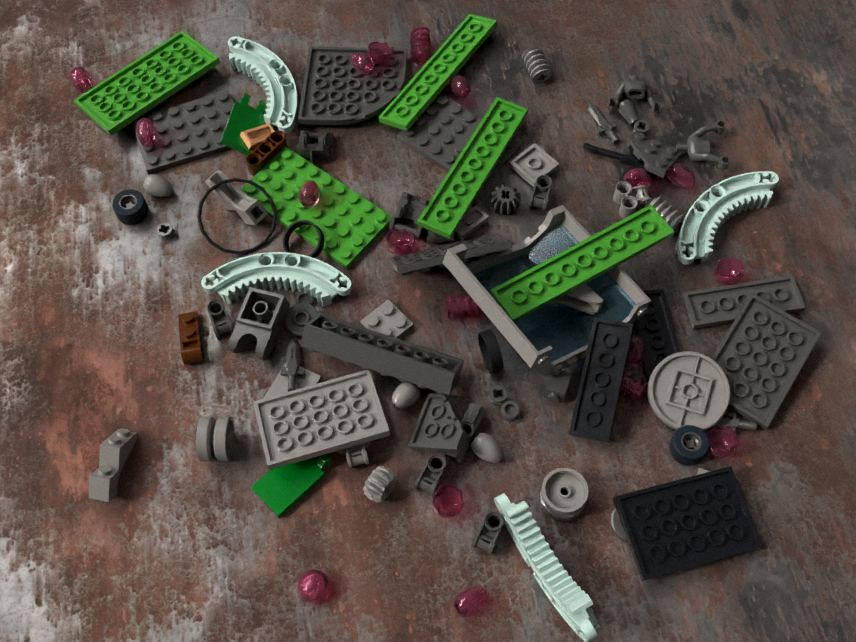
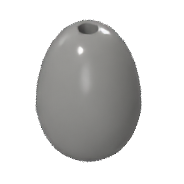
(157, 186)
(405, 395)
(487, 448)

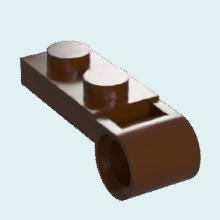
(190, 338)

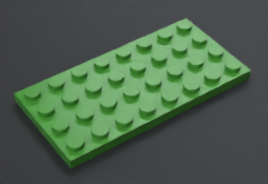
(146, 82)
(343, 215)

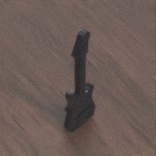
(624, 159)

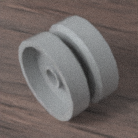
(215, 438)
(563, 494)

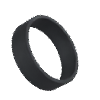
(293, 226)
(490, 351)

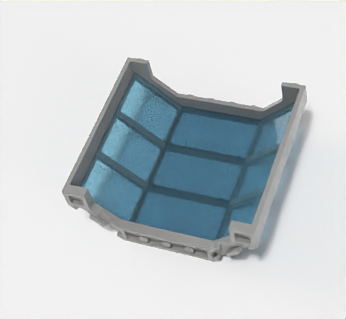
(555, 333)

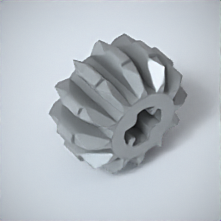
(379, 484)

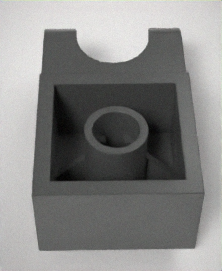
(259, 321)

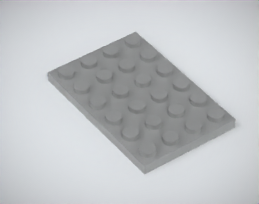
(320, 419)

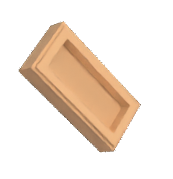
(256, 135)

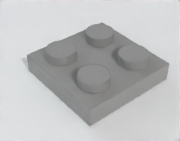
(533, 163)
(387, 320)

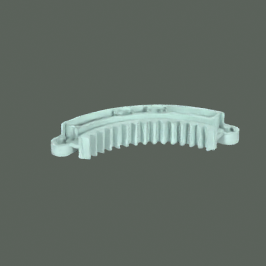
(273, 78)
(718, 205)
(251, 271)
(555, 582)

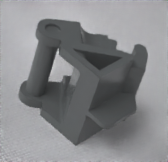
(318, 150)
(411, 208)

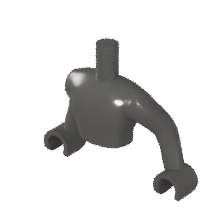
(635, 90)
(700, 149)

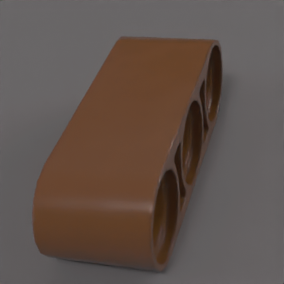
(265, 152)

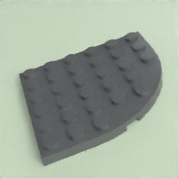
(339, 94)

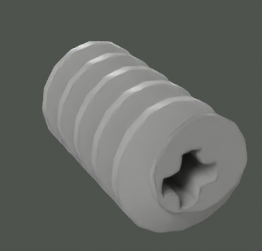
(536, 65)
(670, 217)

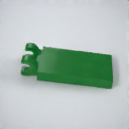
(241, 119)
(289, 483)

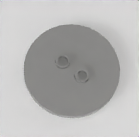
(688, 390)

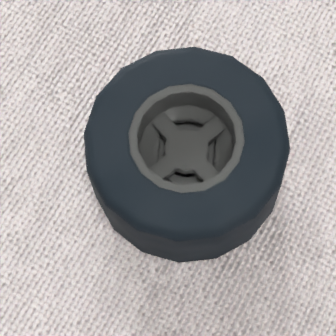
(130, 207)
(689, 437)

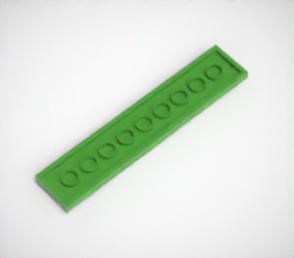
(437, 72)
(472, 168)
(581, 263)

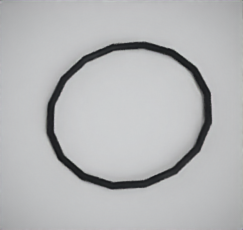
(244, 181)

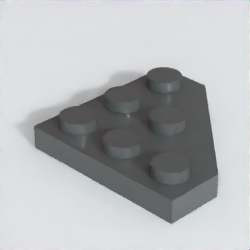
(656, 156)
(438, 427)

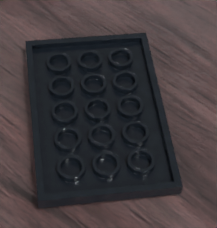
(687, 523)

